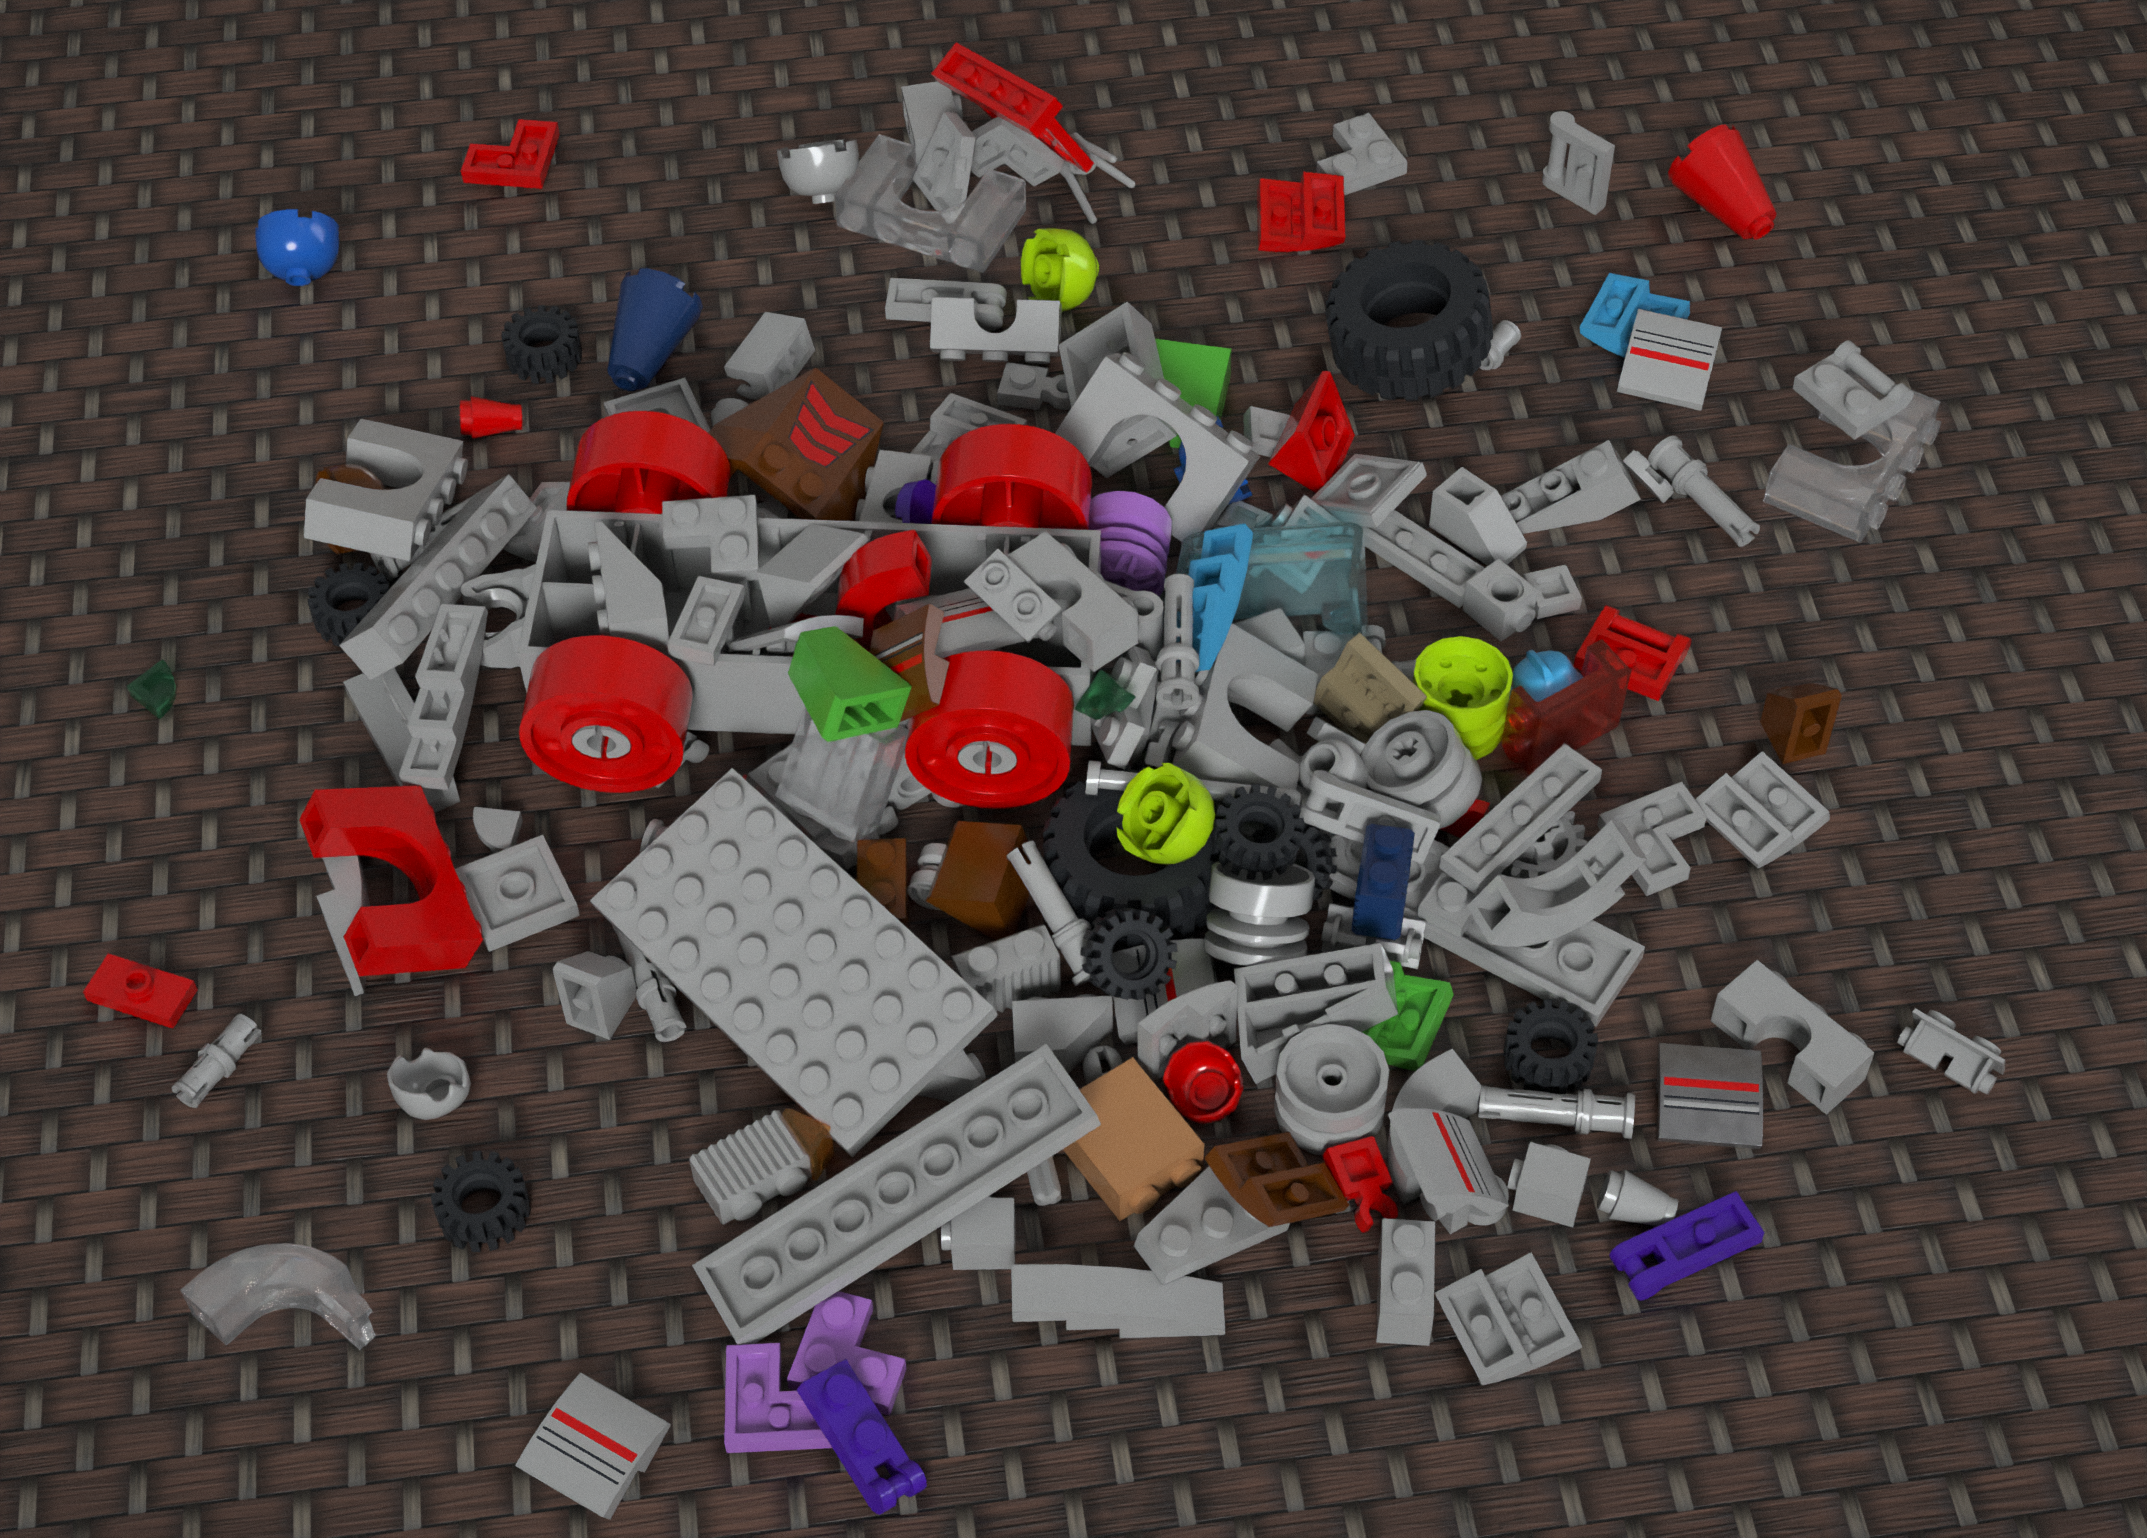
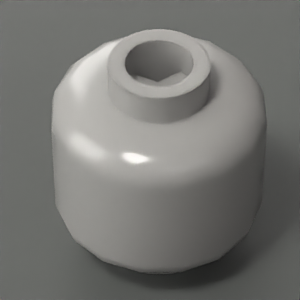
(1336, 758)

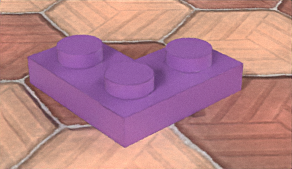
(836, 1335)
(757, 1410)

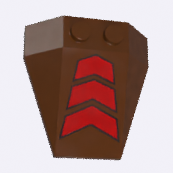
(805, 446)

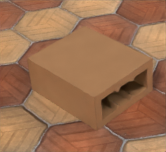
(1140, 1144)

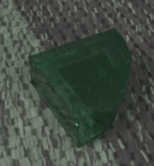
(155, 689)
(1104, 697)

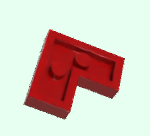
(517, 165)

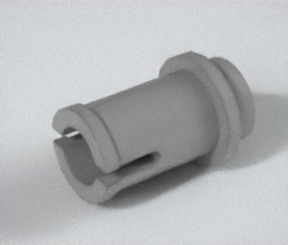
(1504, 337)

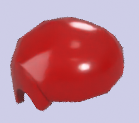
(1203, 1082)

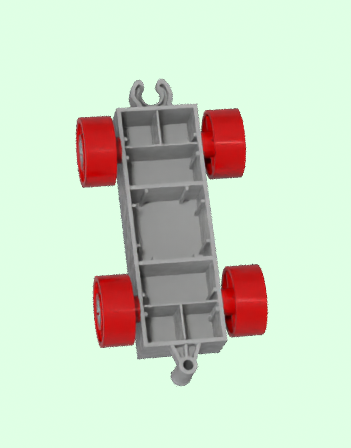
(620, 711)

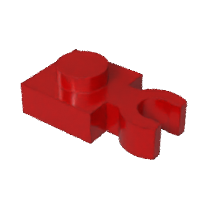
(1362, 1177)

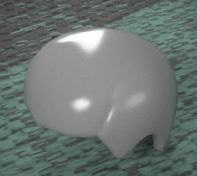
(429, 1084)

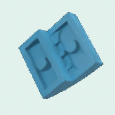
(1616, 307)

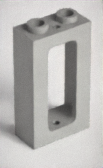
(1083, 355)

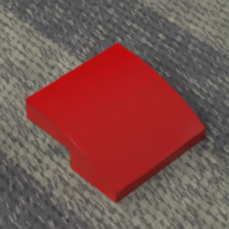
(1301, 214)

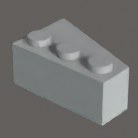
(1298, 993)

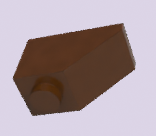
(1800, 720)

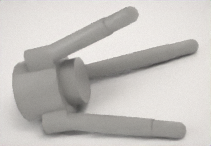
(1098, 156)

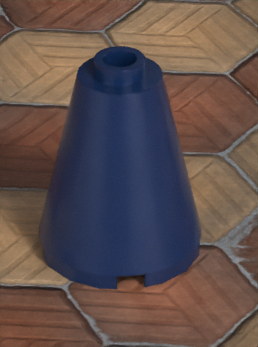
(648, 326)

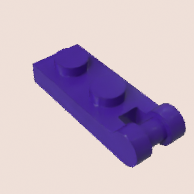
(1687, 1244)
(861, 1437)

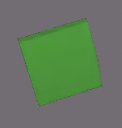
(1411, 1032)

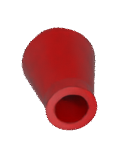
(488, 417)

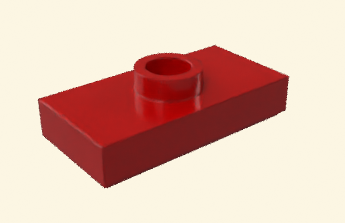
(140, 990)

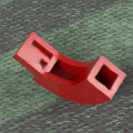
(881, 574)

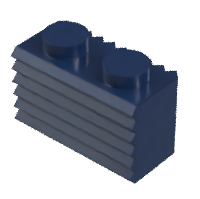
(1382, 881)

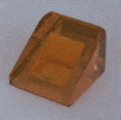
(813, 1137)

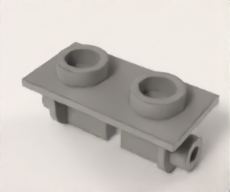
(1014, 597)
(1338, 936)
(1971, 1058)

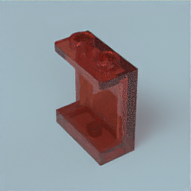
(1570, 715)

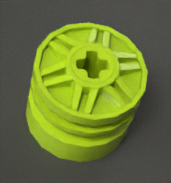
(1469, 687)

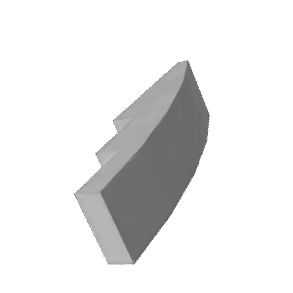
(445, 696)
(341, 906)
(1117, 1300)

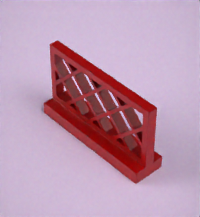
(1010, 98)

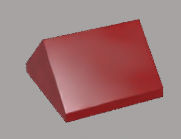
(1314, 436)

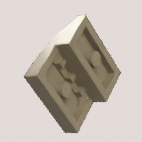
(1365, 690)

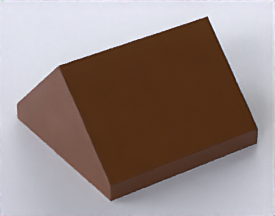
(979, 881)

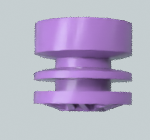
(1132, 539)

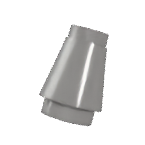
(1634, 1200)

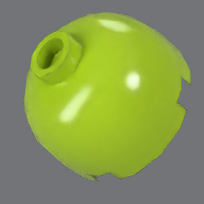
(1059, 267)
(1165, 815)

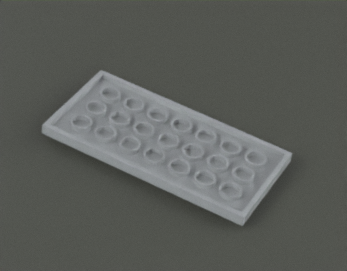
(794, 961)

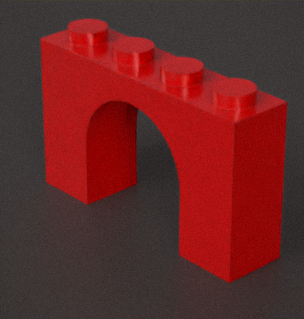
(402, 830)

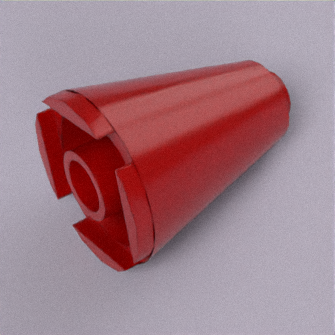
(1725, 182)

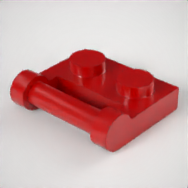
(1646, 651)

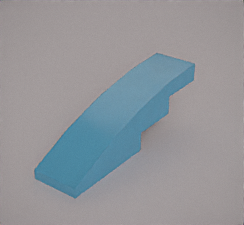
(1217, 588)

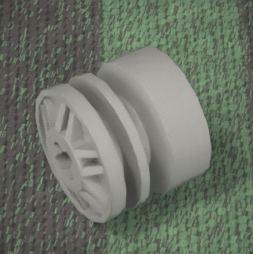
(1258, 916)

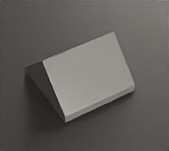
(805, 570)

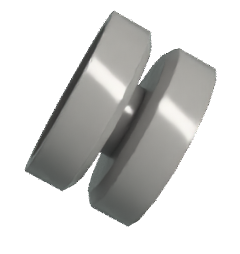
(1423, 764)
(1330, 1087)

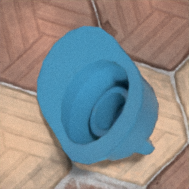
(1544, 673)

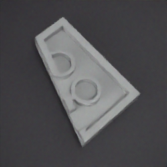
(1199, 1230)

